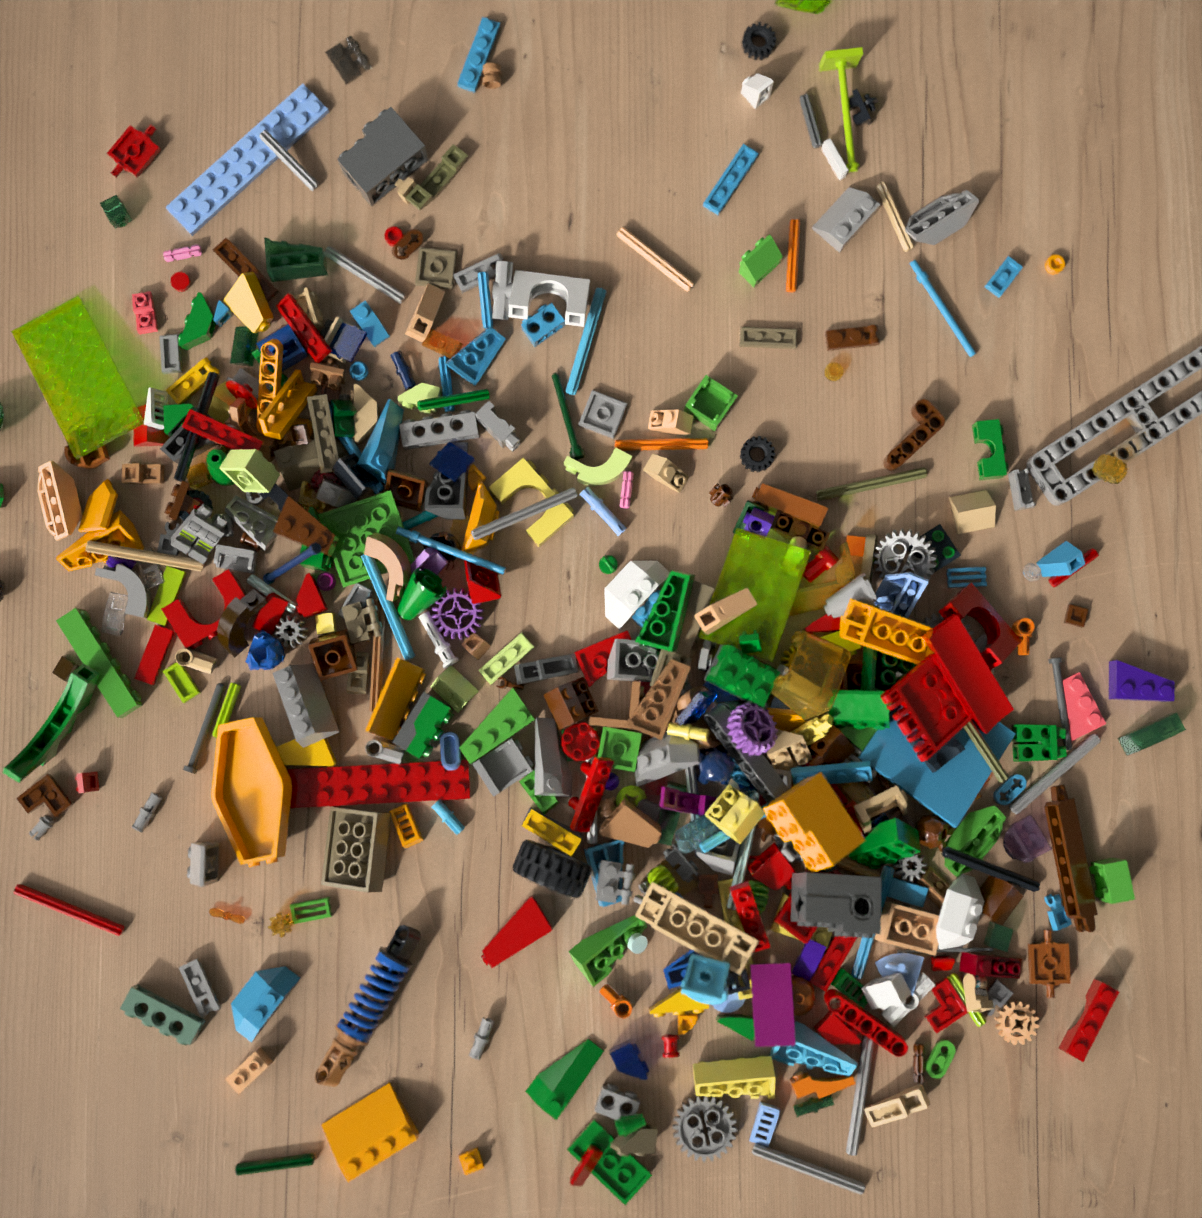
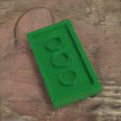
(618, 1173)

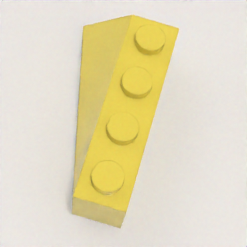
(735, 1077)

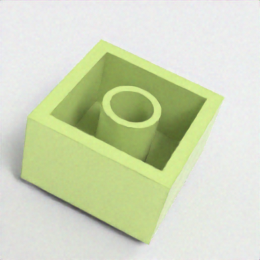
(250, 470)

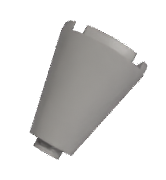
(857, 590)

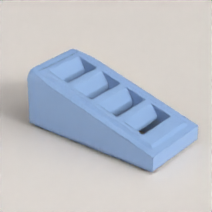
(774, 1110)

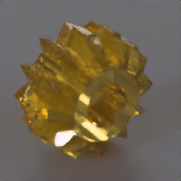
(1110, 469)

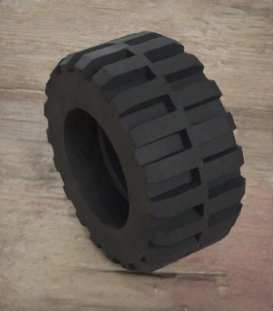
(552, 869)

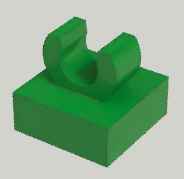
(750, 643)

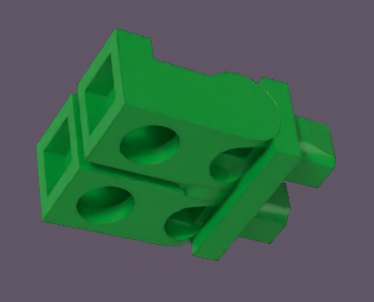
(1044, 741)

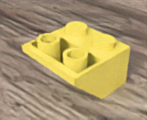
(735, 813)

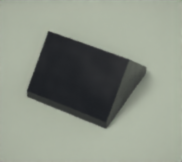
(353, 476)

